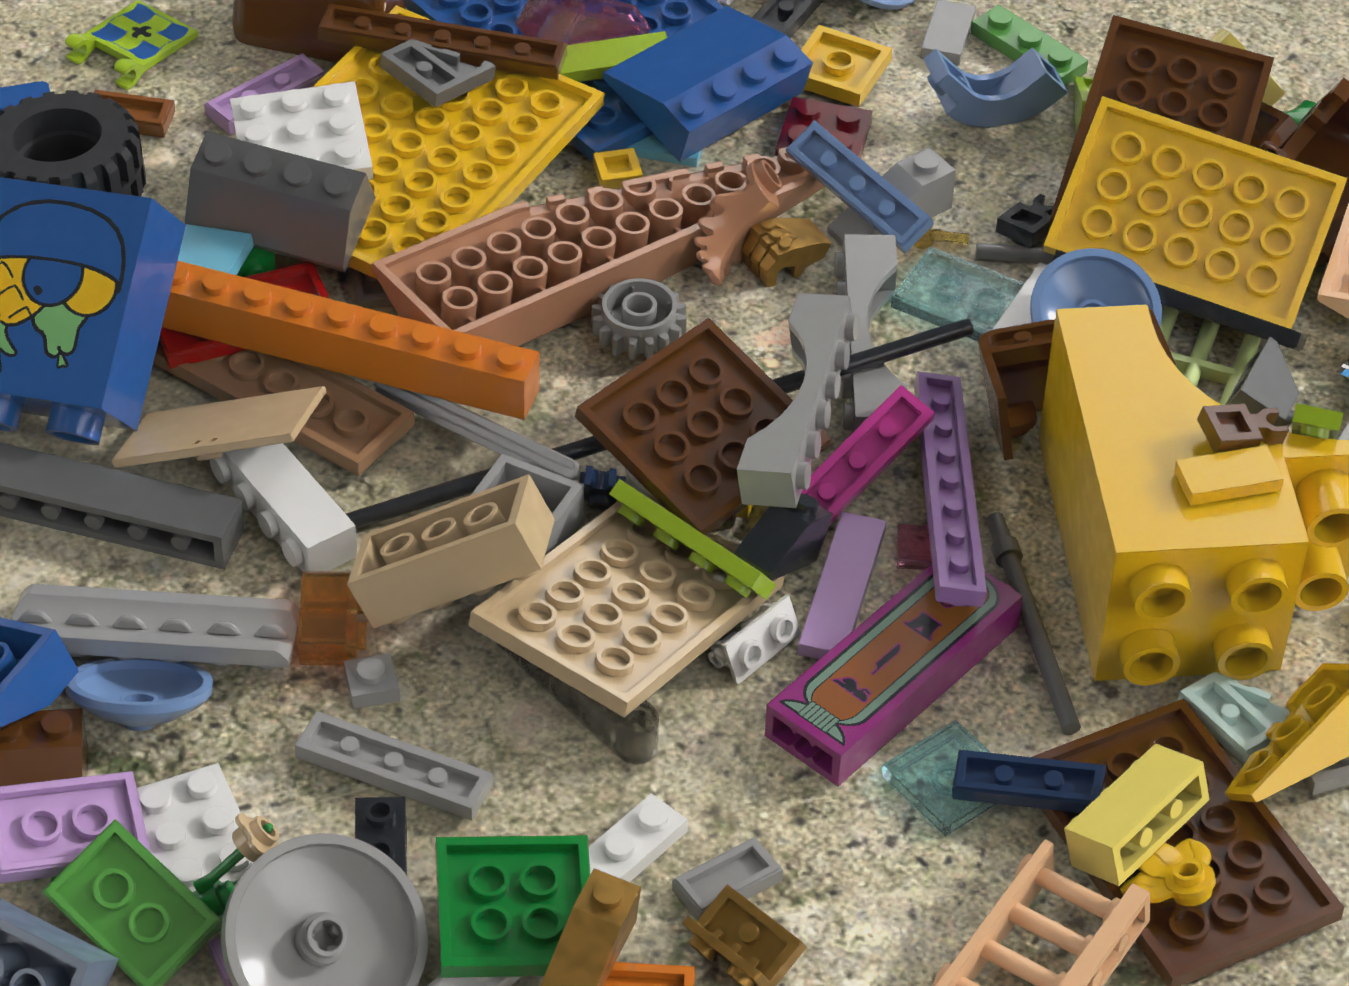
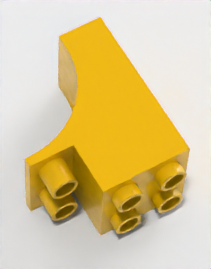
(1165, 580)

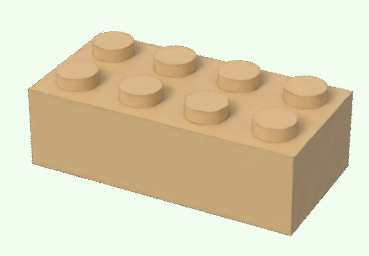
(451, 552)

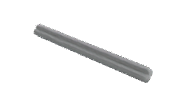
(482, 430)

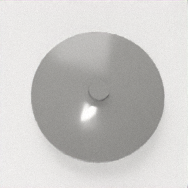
(324, 917)

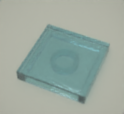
(927, 776)

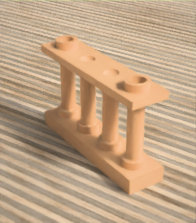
(1095, 955)

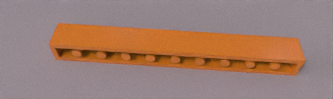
(353, 340)

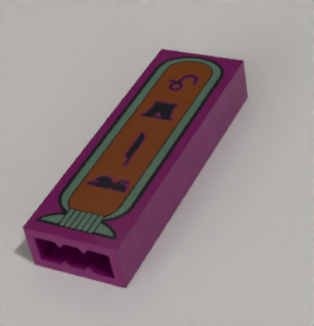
(886, 674)

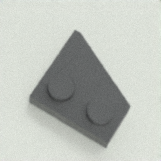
(434, 72)

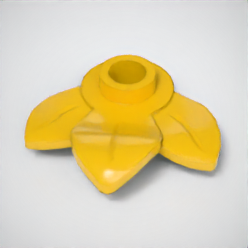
(1177, 874)

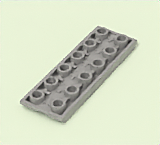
(164, 624)

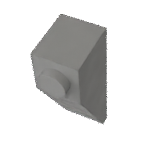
(921, 178)

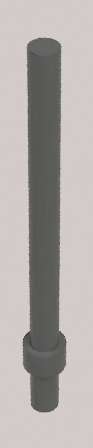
(1009, 557)

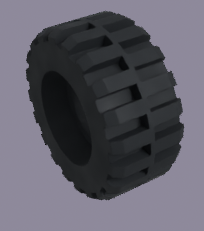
(72, 143)

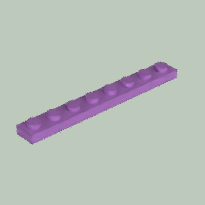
(950, 493)

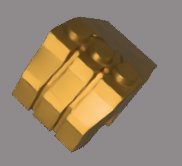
(783, 244)

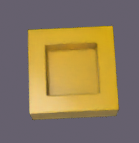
(615, 167)

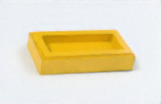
(1228, 475)

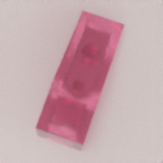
(581, 20)

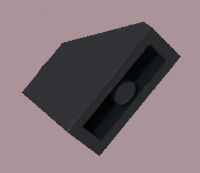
(786, 538)

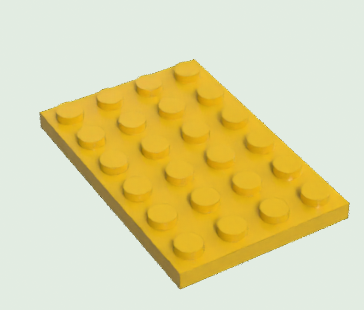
(1198, 211)

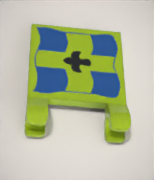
(135, 36)

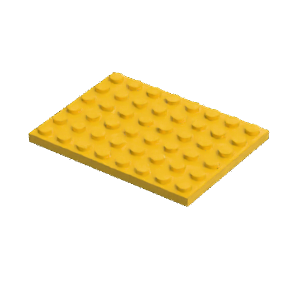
(456, 158)

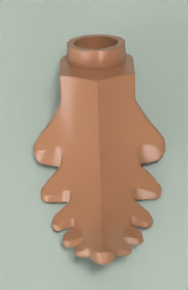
(733, 220)

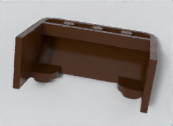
(1016, 375)

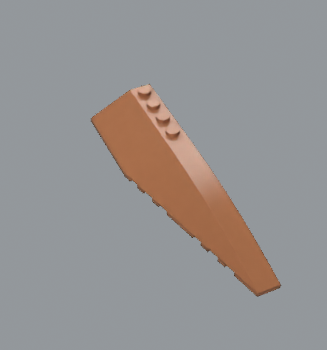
(548, 262)

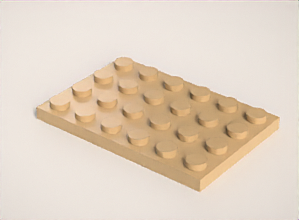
(615, 611)

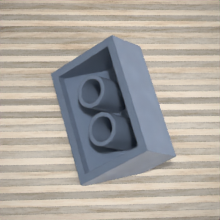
(46, 955)

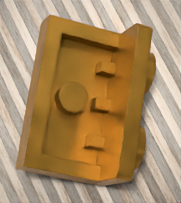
(745, 938)

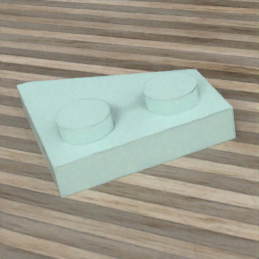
(1234, 713)

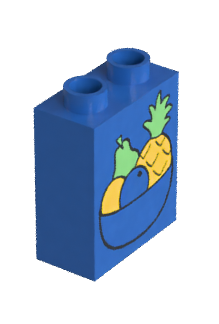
(80, 305)

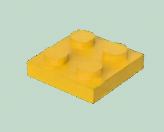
(844, 65)

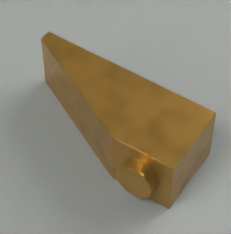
(594, 932)

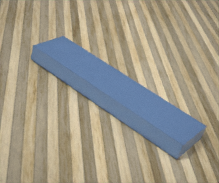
(859, 186)

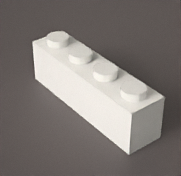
(289, 506)

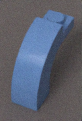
(998, 97)

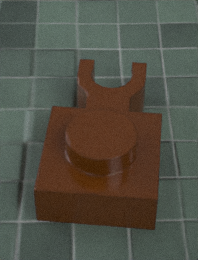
(1234, 427)

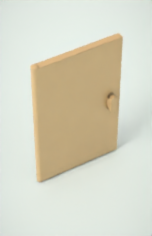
(219, 427)

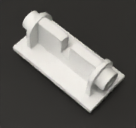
(758, 641)

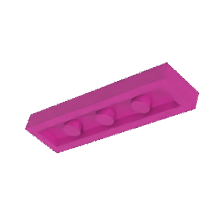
(869, 451)

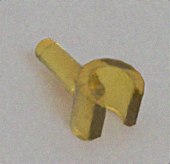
(938, 235)

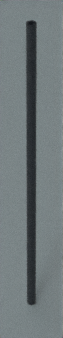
(591, 446)

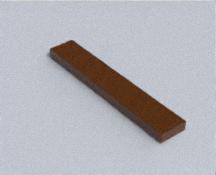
(386, 30)

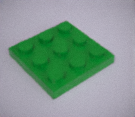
(505, 901)

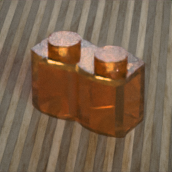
(329, 620)

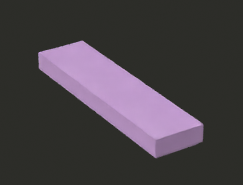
(842, 584)

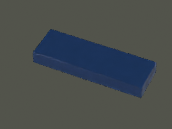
(1027, 781)

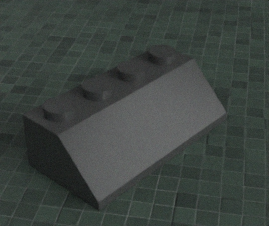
(279, 198)

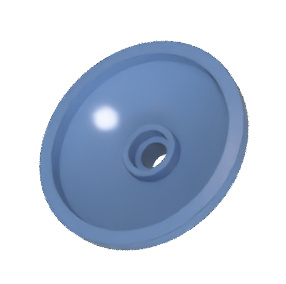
(1092, 280)
(139, 690)

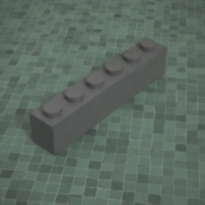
(119, 506)

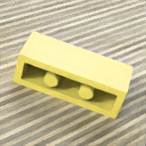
(1136, 814)

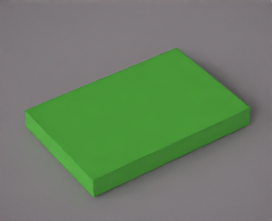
(133, 907)

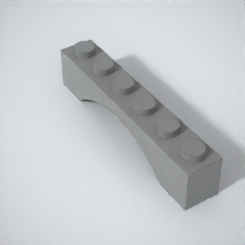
(869, 278)
(779, 457)

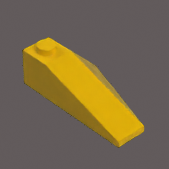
(1305, 742)

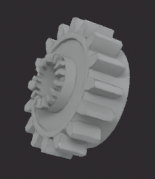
(638, 317)

